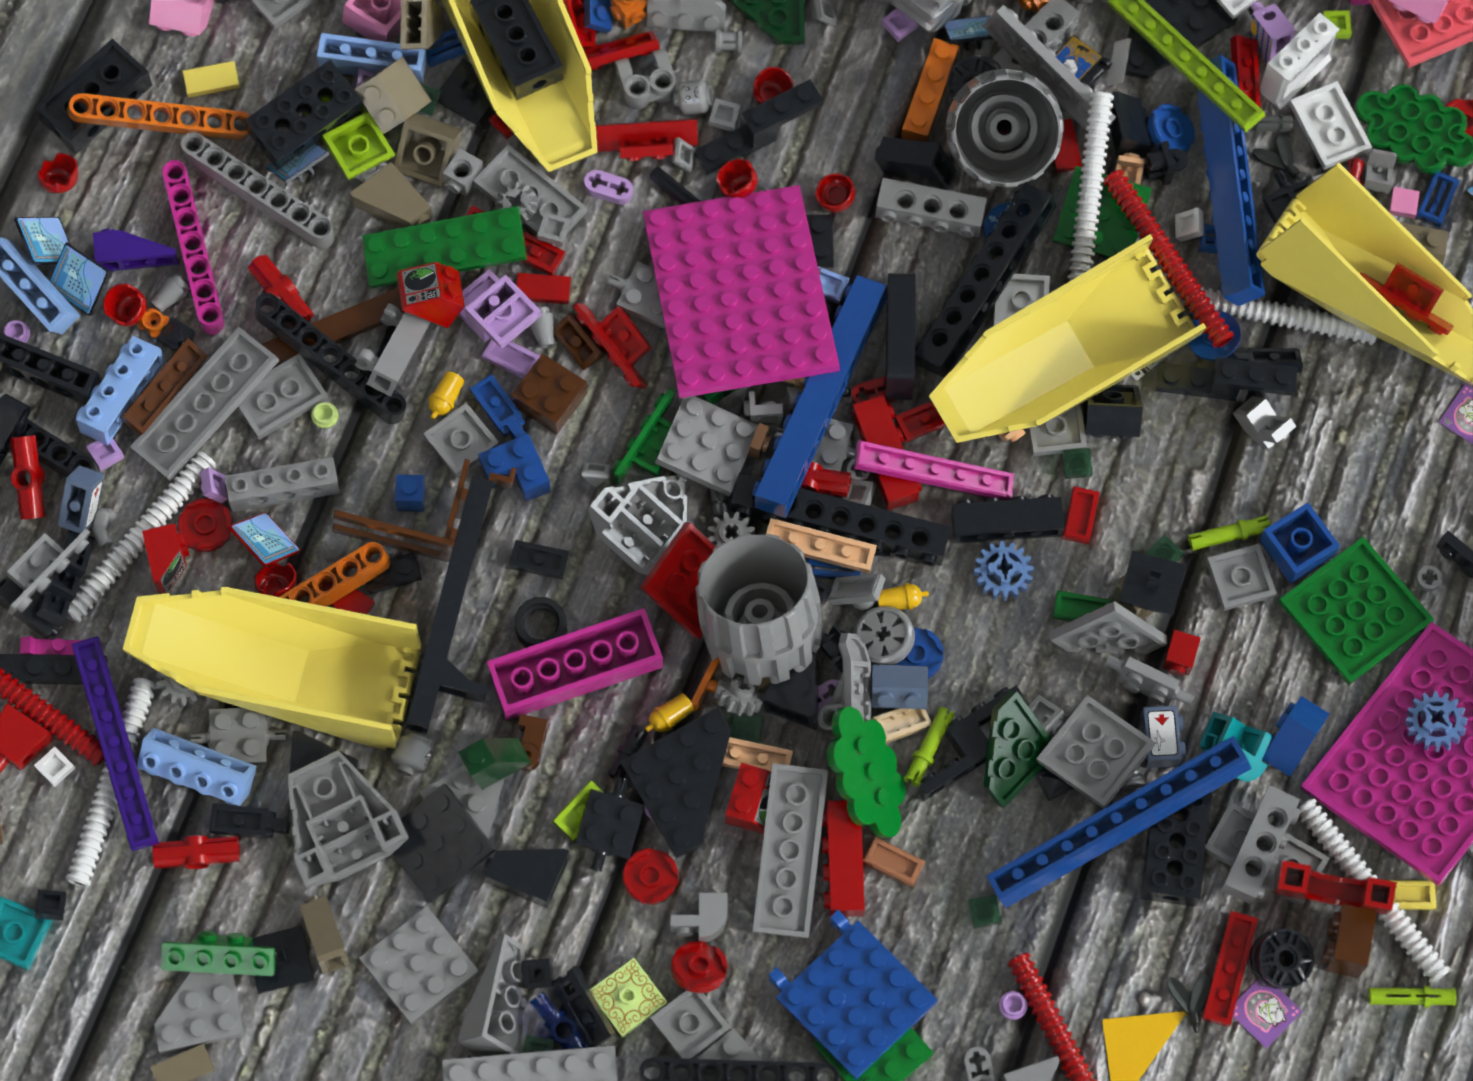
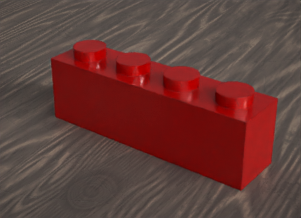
(876, 425)
(844, 861)

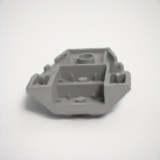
(339, 821)

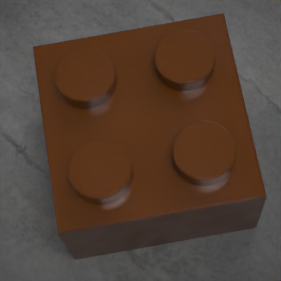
(549, 393)
(1349, 941)

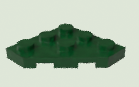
(777, 18)
(1013, 748)

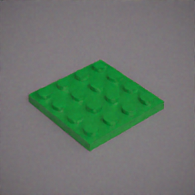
(1356, 611)

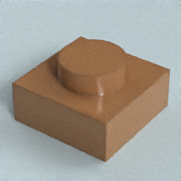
(760, 441)

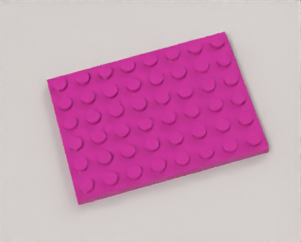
(740, 291)
(1388, 785)

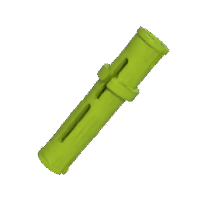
(1227, 533)
(924, 755)
(1446, 996)

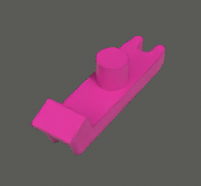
(46, 646)

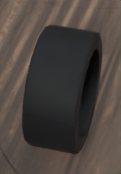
(532, 605)

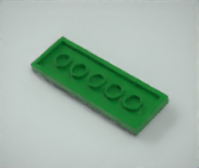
(456, 242)

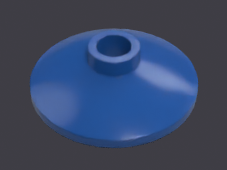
(1203, 347)

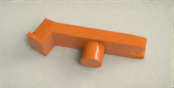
(706, 684)

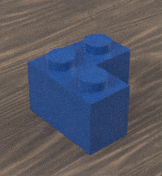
(520, 455)
(1296, 732)

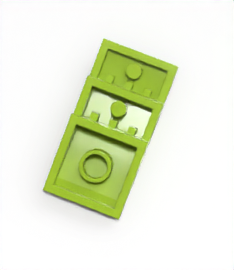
(357, 144)

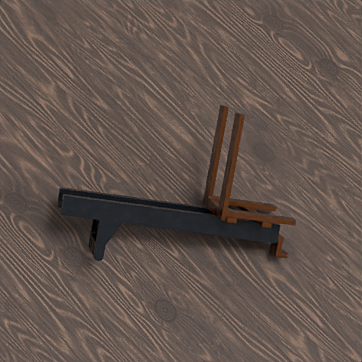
(458, 550)

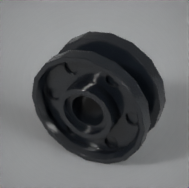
(967, 68)
(1266, 964)

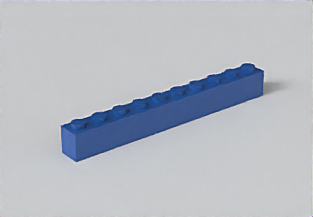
(1231, 198)
(819, 400)
(1119, 822)

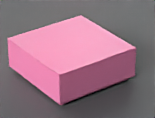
(1404, 202)

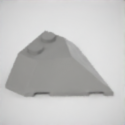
(640, 518)

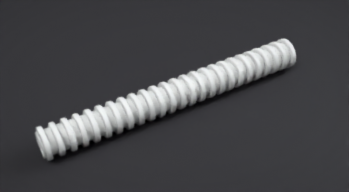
(1091, 183)
(1288, 316)
(134, 540)
(105, 797)
(1355, 869)

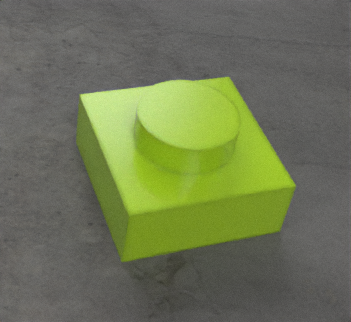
(1342, 21)

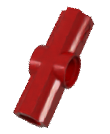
(280, 285)
(26, 460)
(827, 481)
(196, 852)

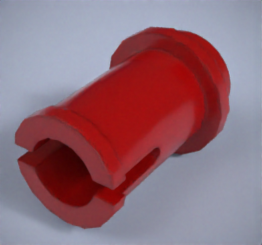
(1356, 169)

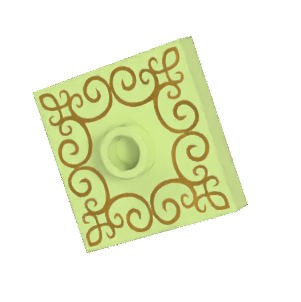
(628, 997)

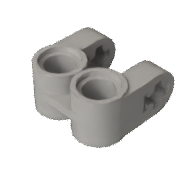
(647, 84)

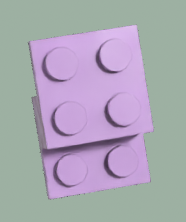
(497, 309)

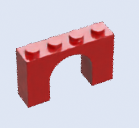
(1301, 882)

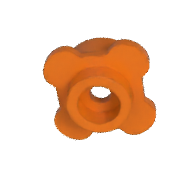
(150, 315)

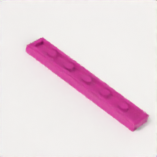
(933, 470)

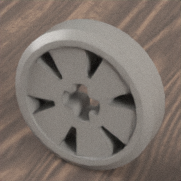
(898, 627)

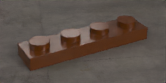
(163, 387)

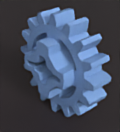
(1013, 569)
(1436, 733)

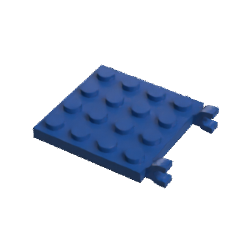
(855, 997)

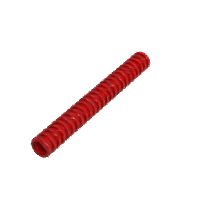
(1168, 258)
(50, 718)
(1049, 1018)

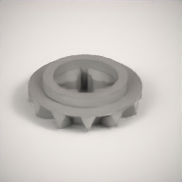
(528, 199)

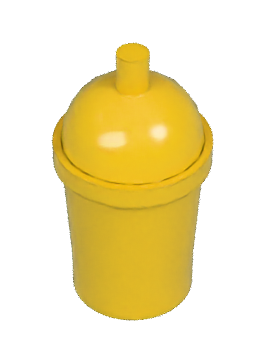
(445, 394)
(902, 597)
(669, 714)

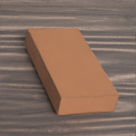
(893, 862)

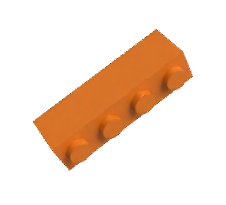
(930, 91)

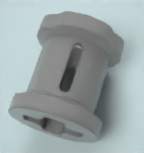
(728, 40)

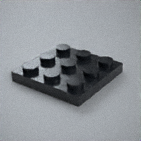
(441, 843)

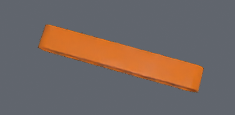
(147, 119)

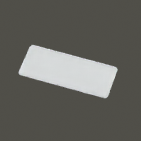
(1119, 62)

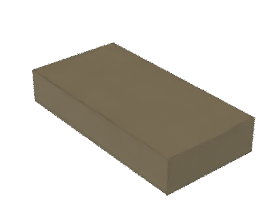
(184, 1066)

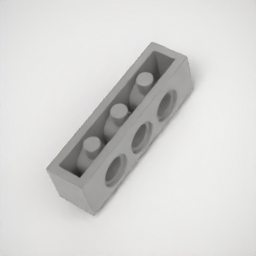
(1054, 13)
(920, 197)
(282, 484)
(1238, 881)

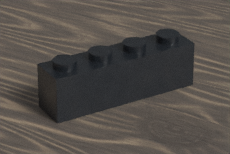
(1007, 519)

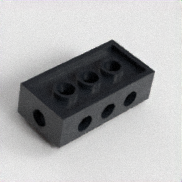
(515, 38)
(106, 73)
(303, 131)
(1188, 860)

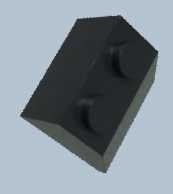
(1129, 127)
(1114, 412)

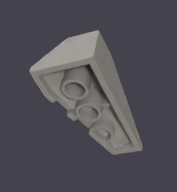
(495, 1012)

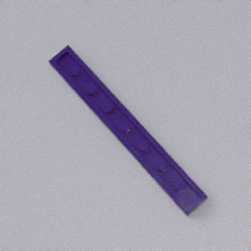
(115, 743)

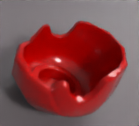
(771, 83)
(58, 174)
(737, 178)
(835, 192)
(124, 304)
(275, 579)

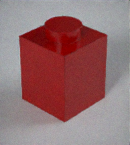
(1181, 653)

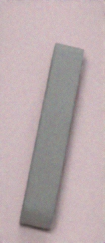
(263, 200)

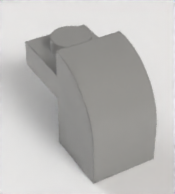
(1262, 423)
(708, 923)

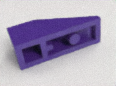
(126, 251)

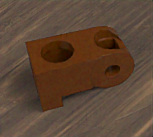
(534, 738)

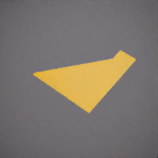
(1136, 1042)

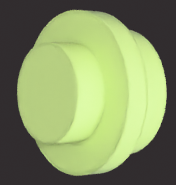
(324, 415)

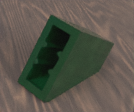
(493, 759)

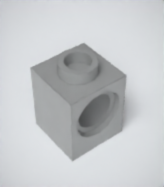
(462, 163)

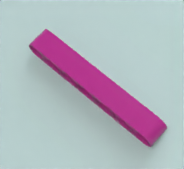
(193, 258)

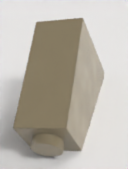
(420, 24)
(391, 199)
(324, 934)

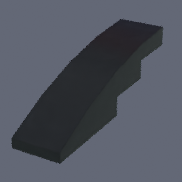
(63, 586)

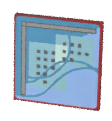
(264, 539)

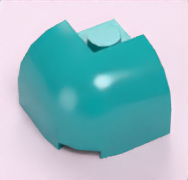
(1251, 740)

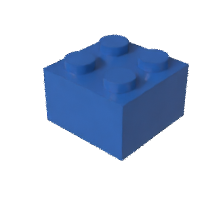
(1299, 543)

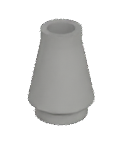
(170, 292)
(543, 328)

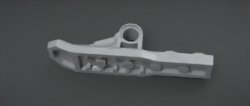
(855, 682)

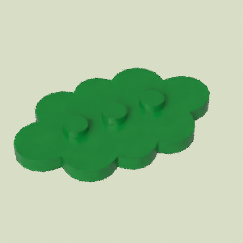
(1416, 128)
(866, 772)

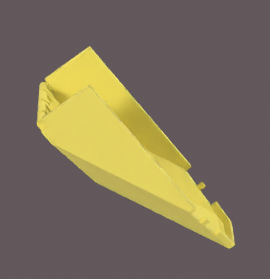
(551, 122)
(1343, 230)
(1065, 348)
(283, 659)

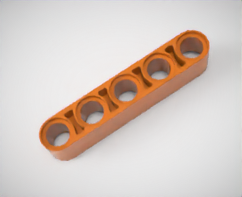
(337, 574)

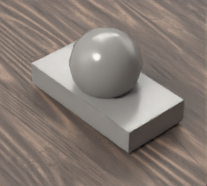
(859, 590)

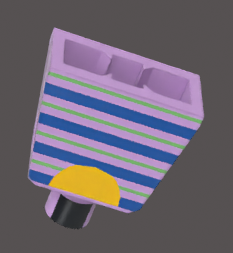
(1270, 29)

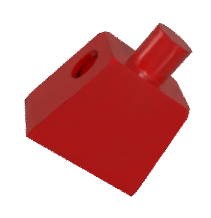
(20, 738)

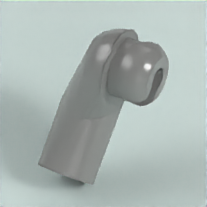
(100, 524)

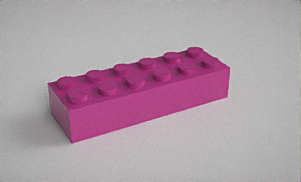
(575, 664)

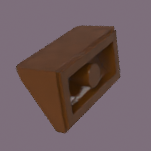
(578, 341)

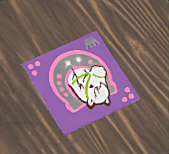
(1460, 414)
(1265, 1012)

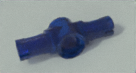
(552, 1018)

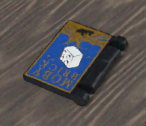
(1083, 60)

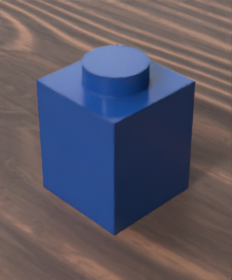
(410, 493)

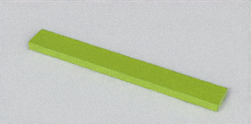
(1189, 62)

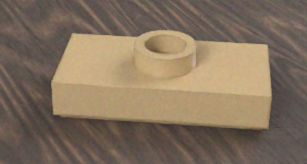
(903, 722)

